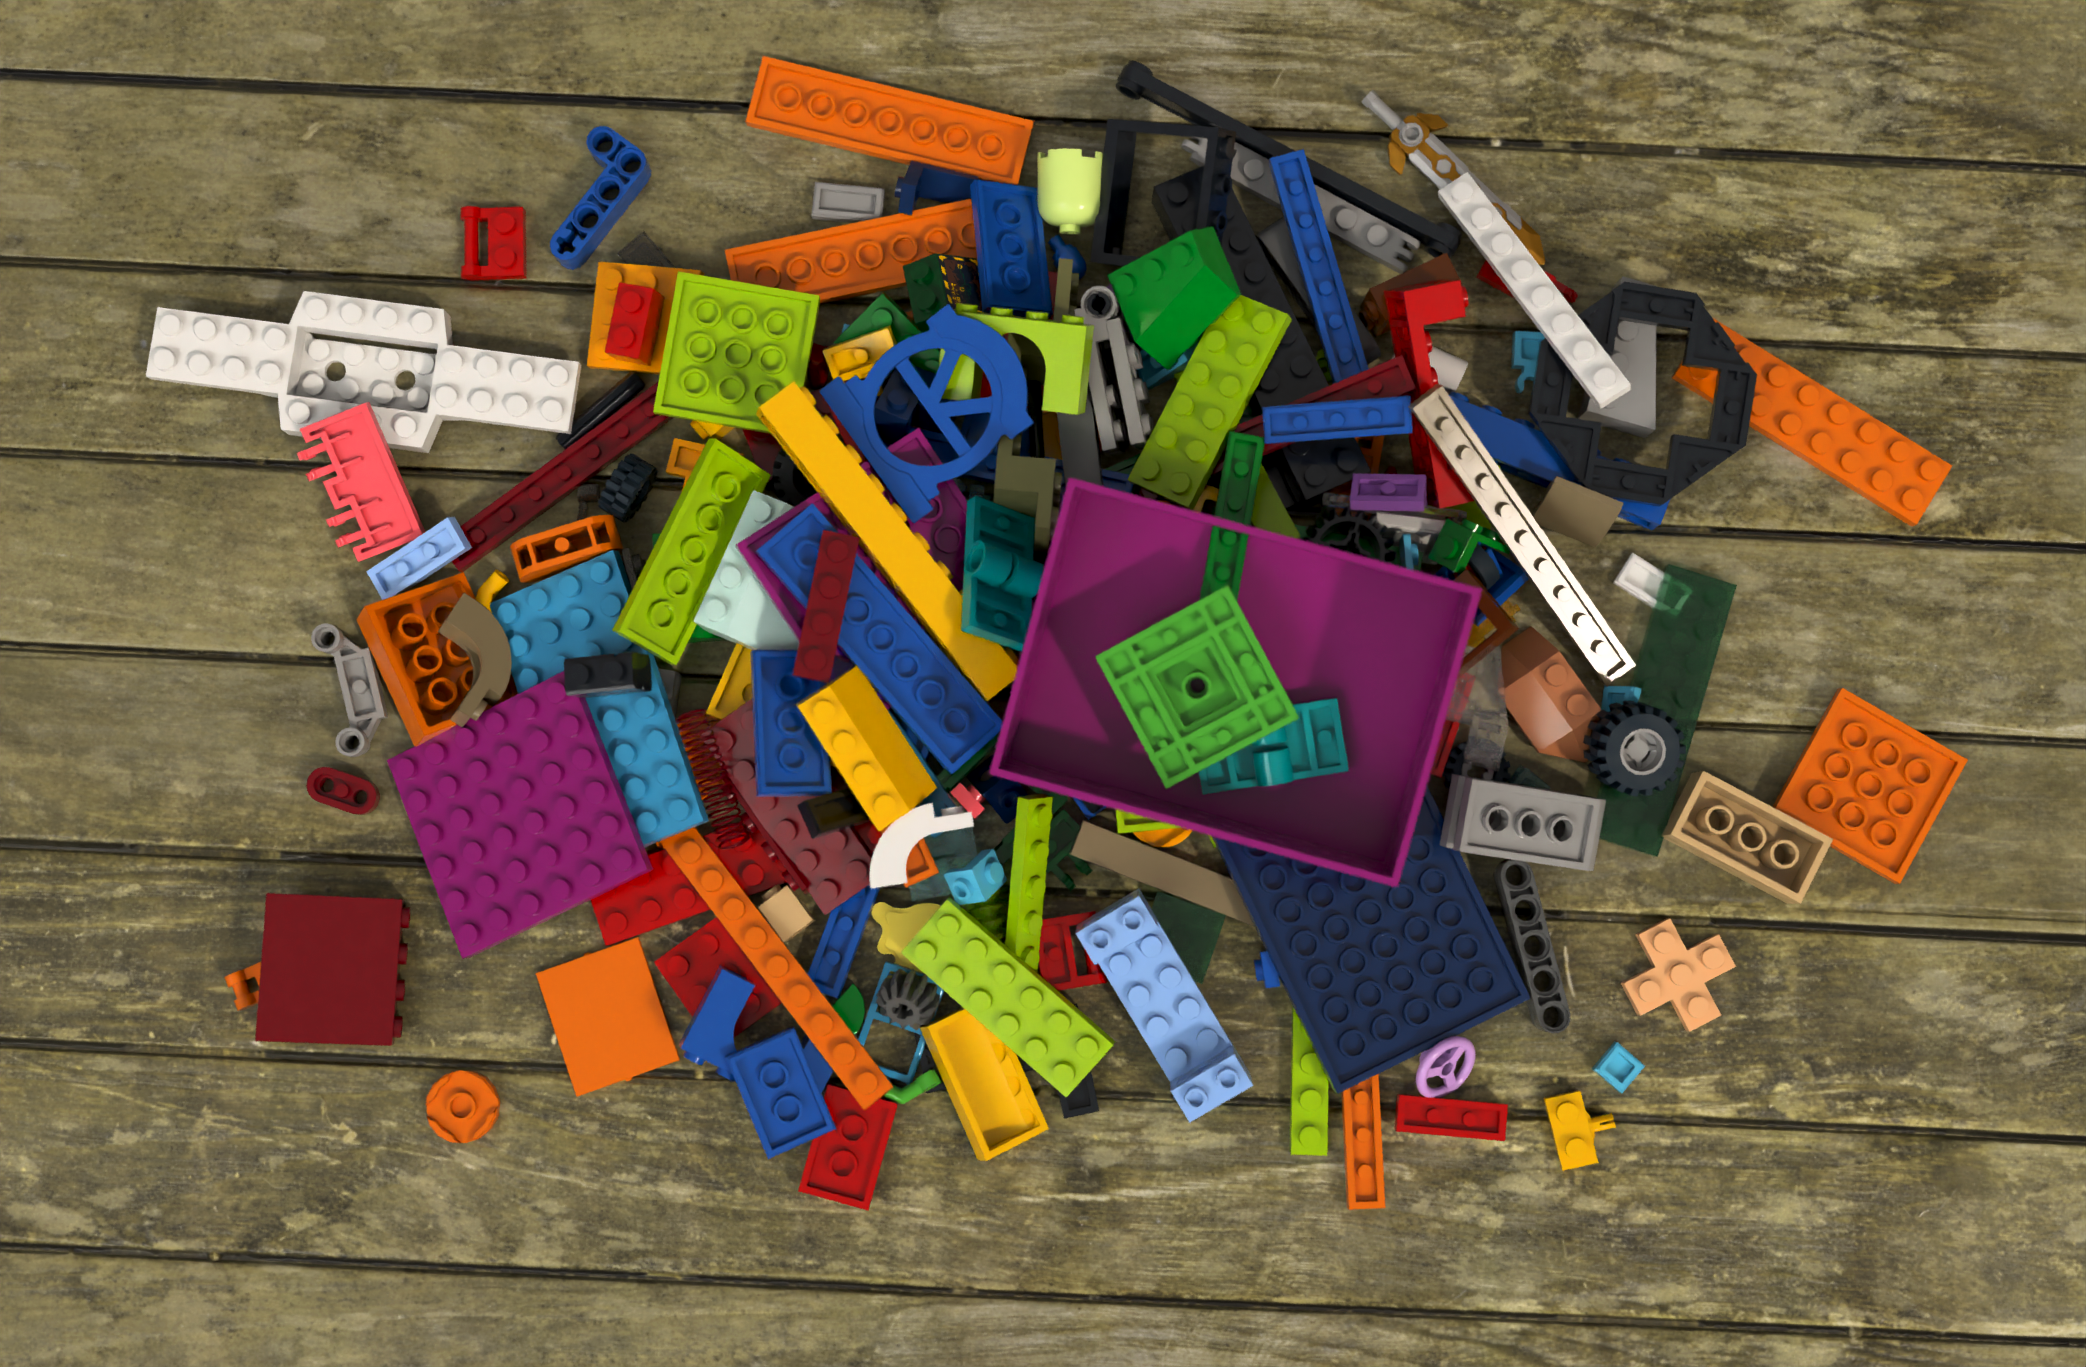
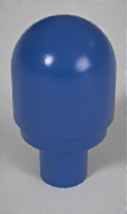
(1067, 252)

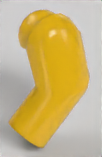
(491, 588)

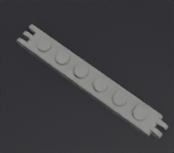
(1342, 219)

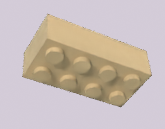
(1746, 837)

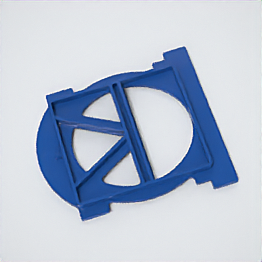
(958, 335)

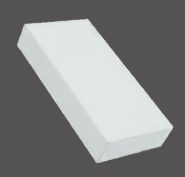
(1640, 579)

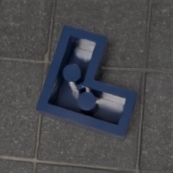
(901, 409)

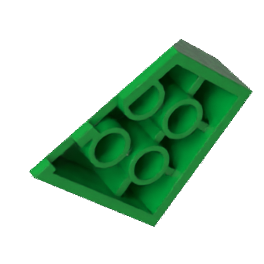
(1175, 293)

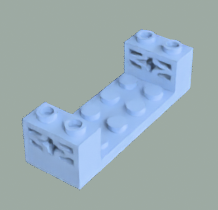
(1165, 1004)

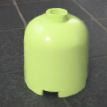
(1069, 188)

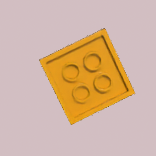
(607, 281)

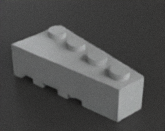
(1636, 358)

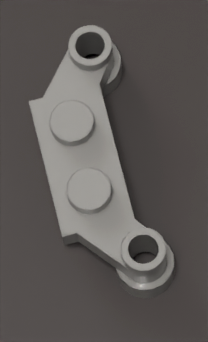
(359, 688)

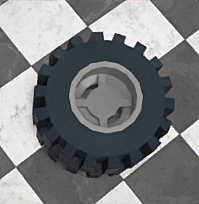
(1634, 748)

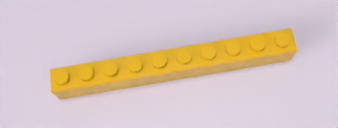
(884, 536)

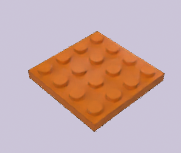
(1870, 785)

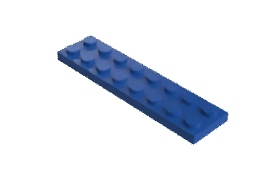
(890, 648)

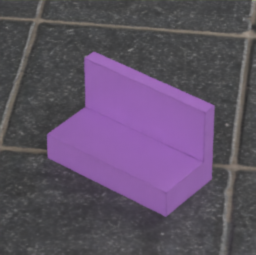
(1388, 492)

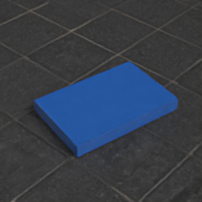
(780, 1092)

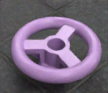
(1441, 1062)

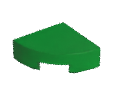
(851, 1008)

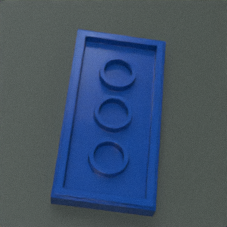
(1010, 248)
(785, 747)

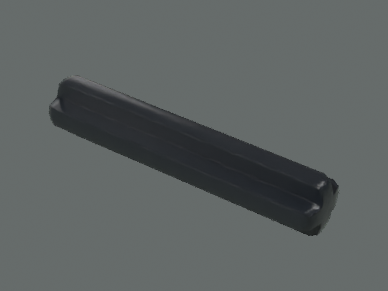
(602, 408)

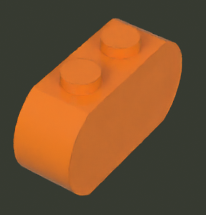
(564, 547)

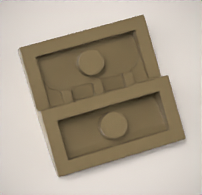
(1576, 511)

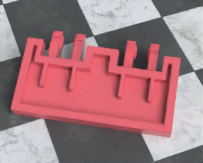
(364, 480)

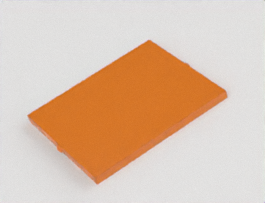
(607, 1016)

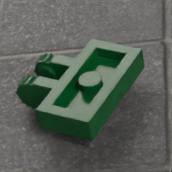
(1061, 839)

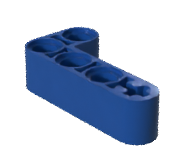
(593, 201)

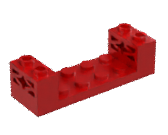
(1408, 312)

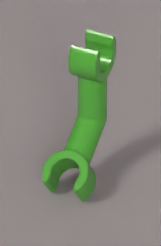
(920, 1085)

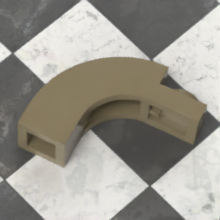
(487, 647)

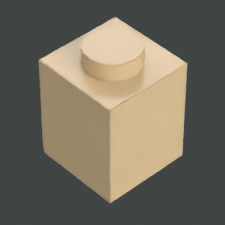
(785, 912)

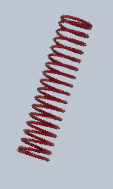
(713, 771)

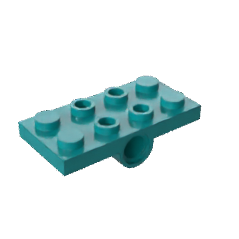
(999, 573)
(1296, 751)

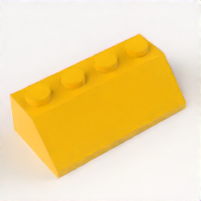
(867, 747)

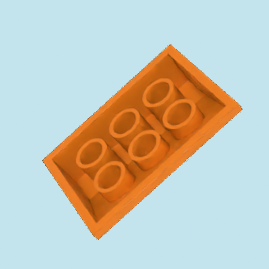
(420, 665)

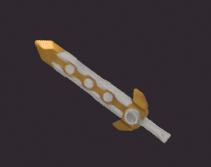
(1440, 164)

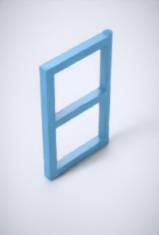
(873, 1013)

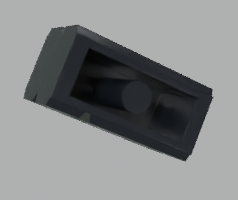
(607, 675)

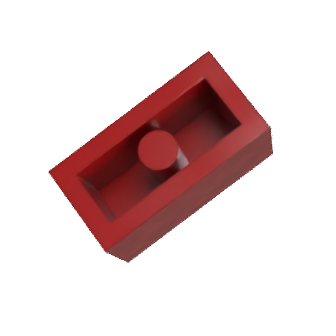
(634, 324)

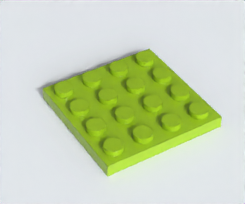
(732, 349)

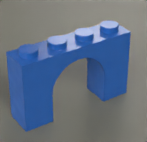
(712, 1027)

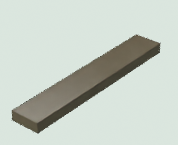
(1159, 870)

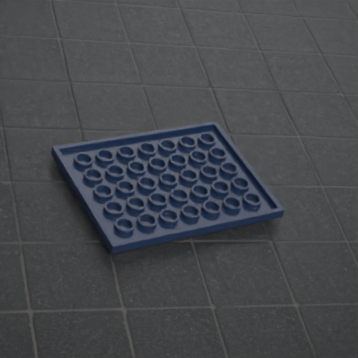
(1376, 963)

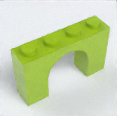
(1064, 346)

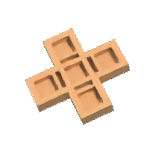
(1678, 974)

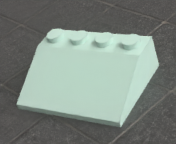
(735, 600)

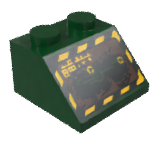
(940, 282)

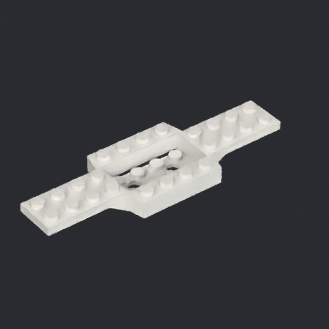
(293, 367)

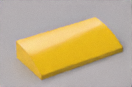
(983, 1084)

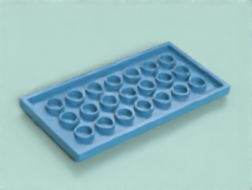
(574, 619)

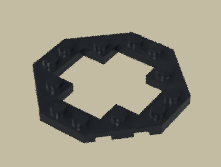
(1688, 456)

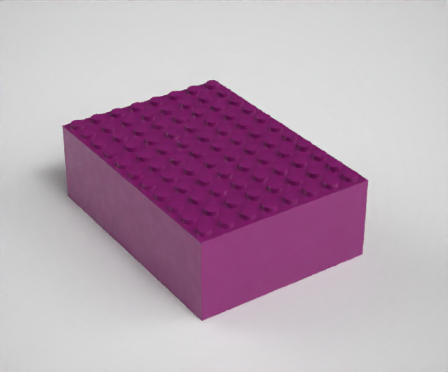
(1328, 626)

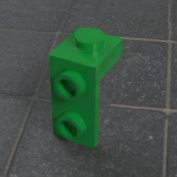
(1459, 541)

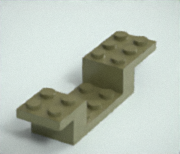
(1031, 482)

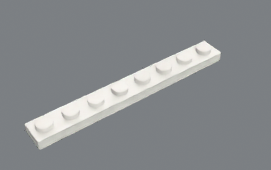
(1534, 291)

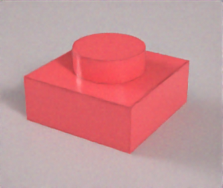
(969, 799)

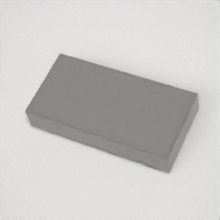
(847, 202)

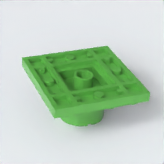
(1187, 727)

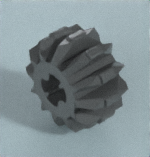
(908, 999)

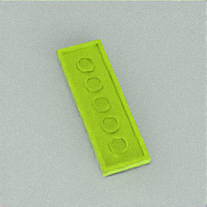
(1209, 401)
(689, 552)
(1008, 997)

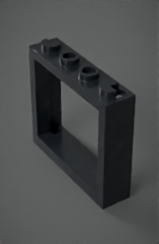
(1117, 174)

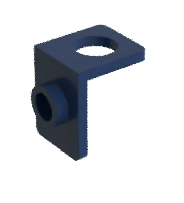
(998, 791)

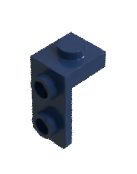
(933, 184)

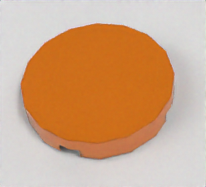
(462, 1106)

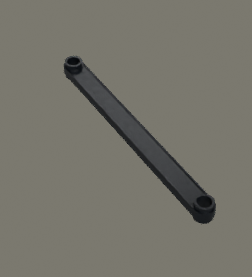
(1138, 82)

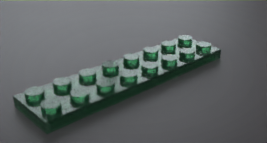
(1674, 678)

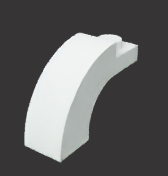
(894, 846)

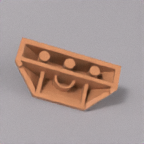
(1546, 697)

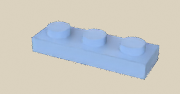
(419, 558)

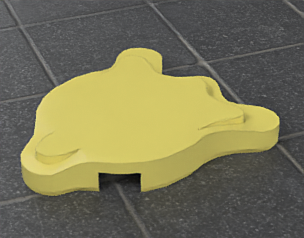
(900, 928)

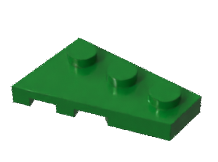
(885, 313)

